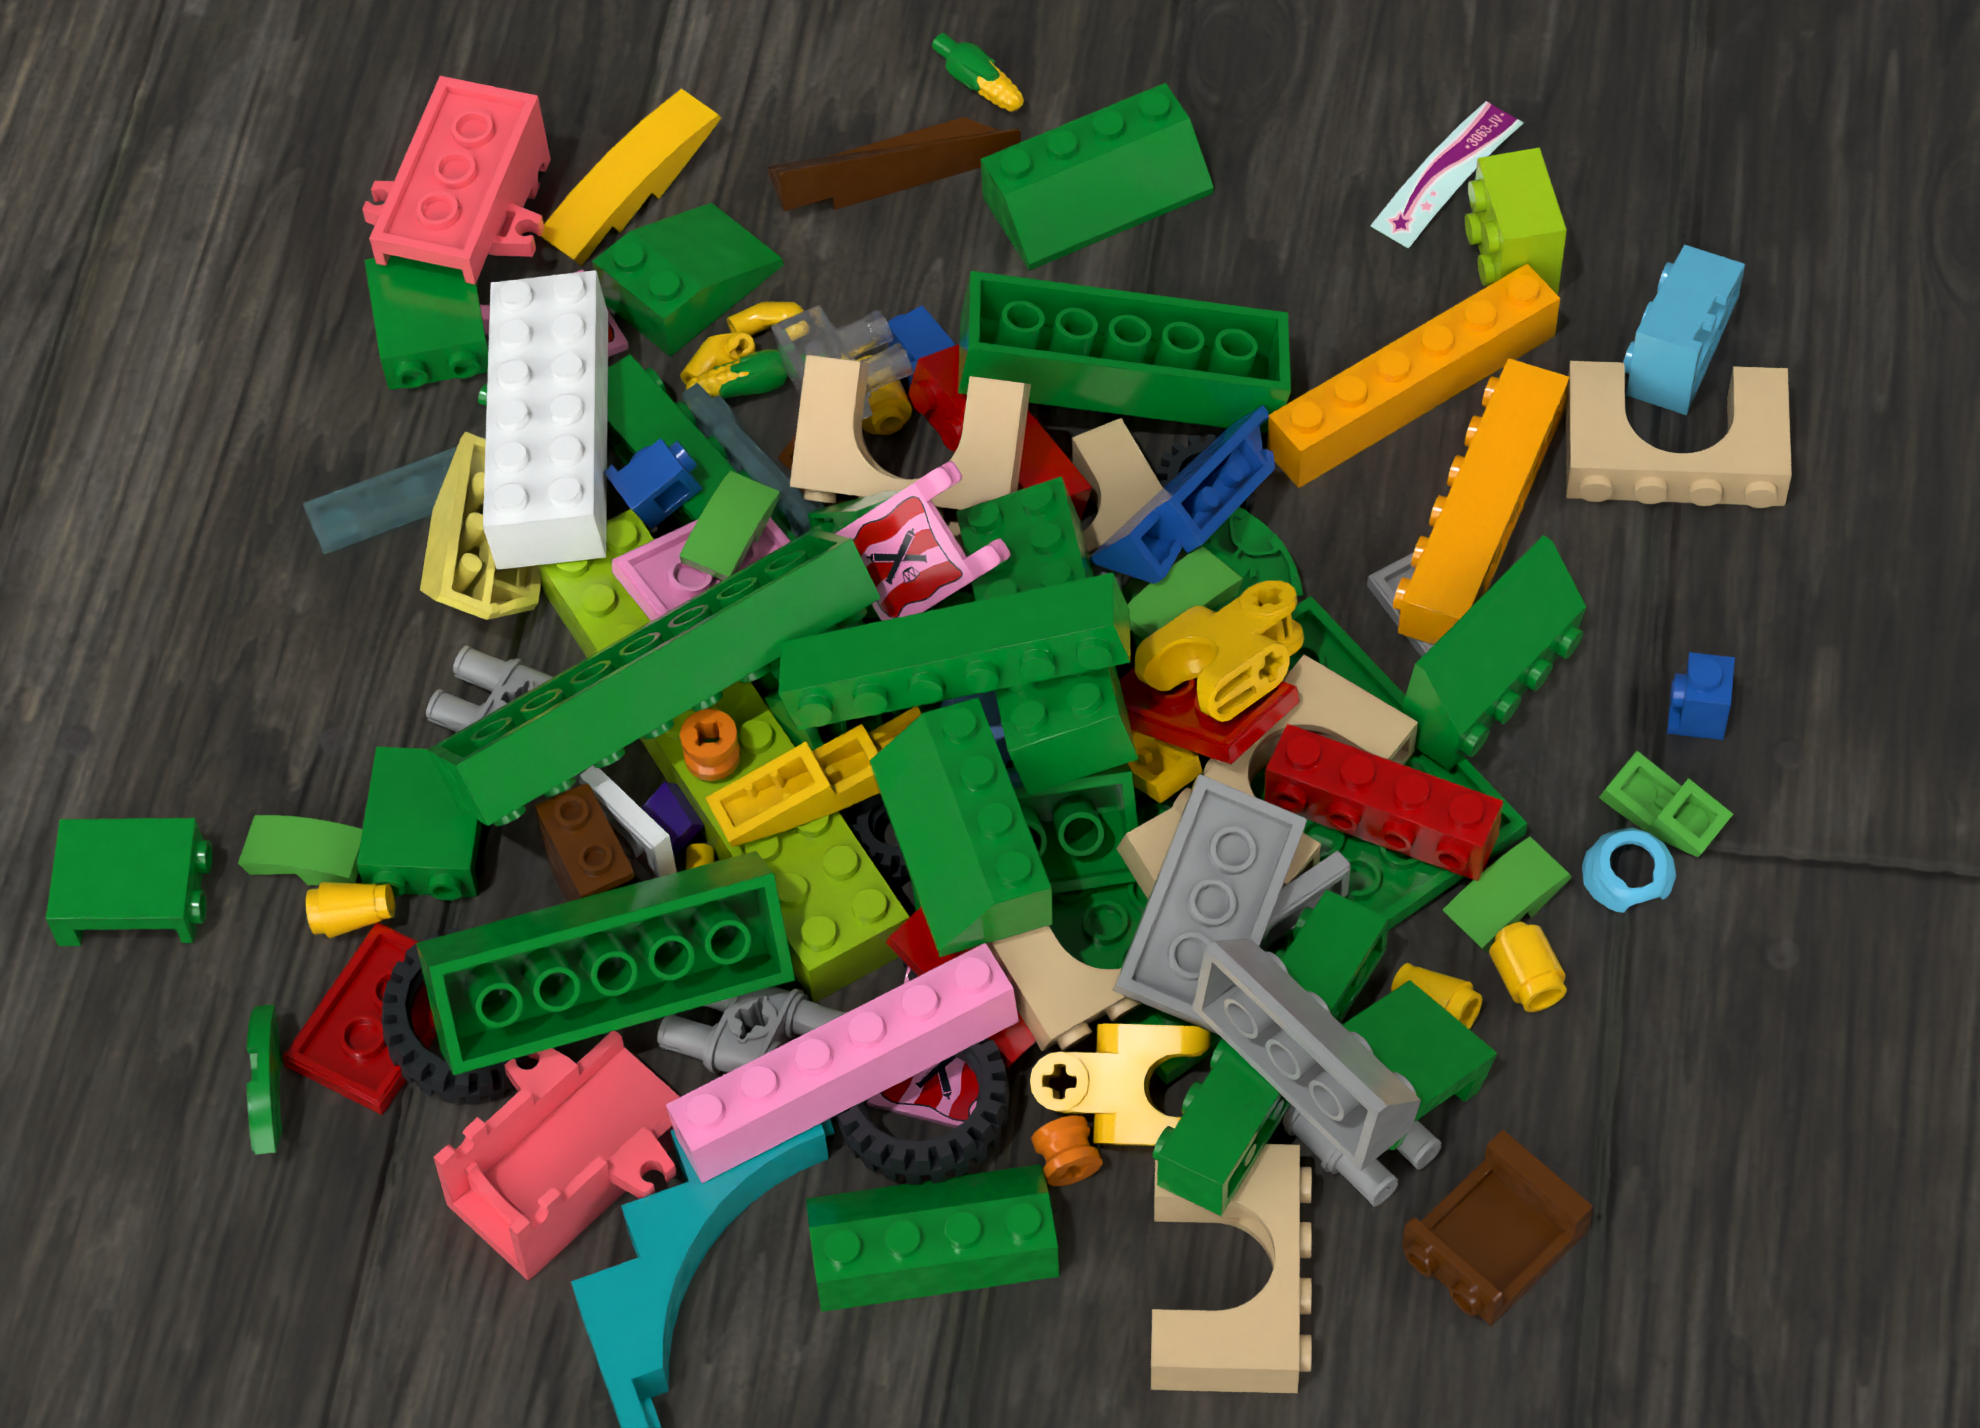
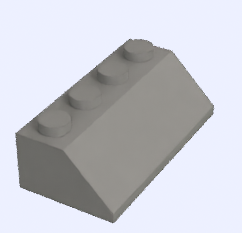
(1303, 1050)

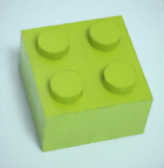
(1515, 217)

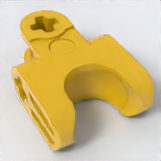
(1231, 652)
(1117, 1079)

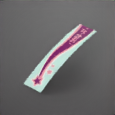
(1444, 173)

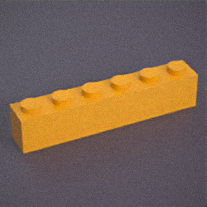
(1412, 375)
(1483, 500)

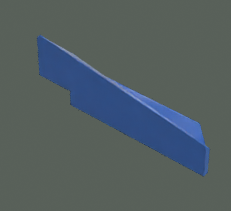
(1191, 503)

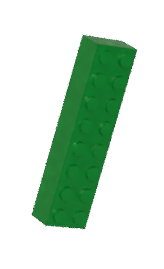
(652, 677)

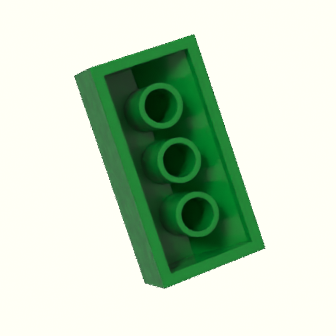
(1095, 176)
(1494, 655)
(1080, 828)
(962, 830)
(932, 1238)

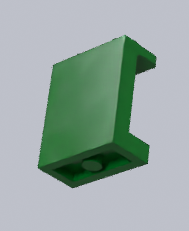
(425, 322)
(415, 830)
(128, 877)
(1425, 1046)

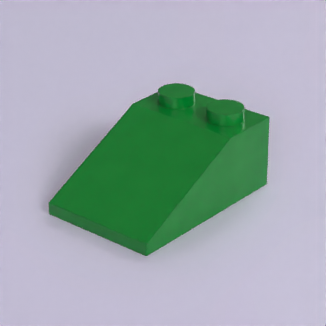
(682, 274)

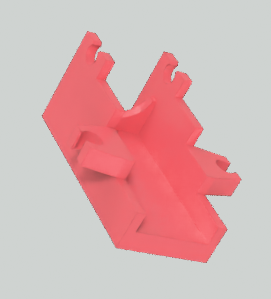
(464, 181)
(559, 1151)

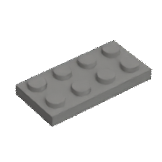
(1210, 888)

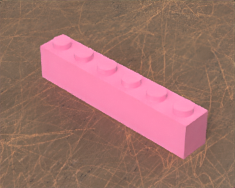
(843, 1062)

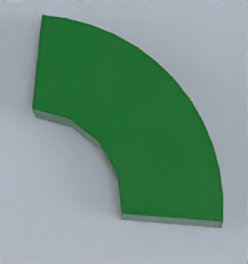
(1257, 547)
(264, 1090)

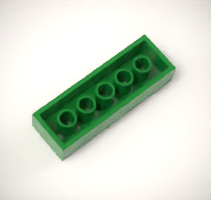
(1124, 350)
(1067, 722)
(605, 962)

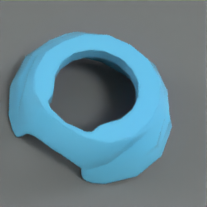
(1612, 890)

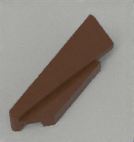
(889, 164)

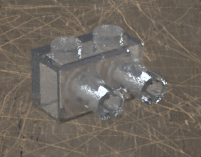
(814, 335)

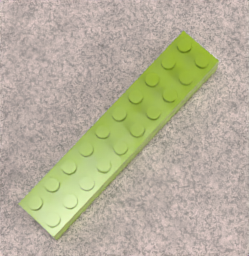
(827, 886)

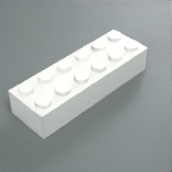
(546, 421)

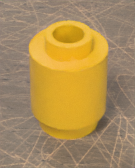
(889, 409)
(1528, 966)

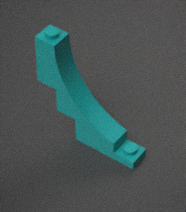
(637, 1303)

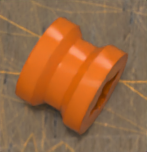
(710, 760)
(1066, 1150)

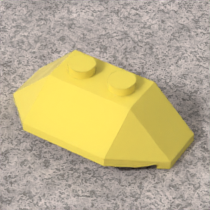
(458, 556)

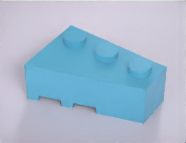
(1682, 328)

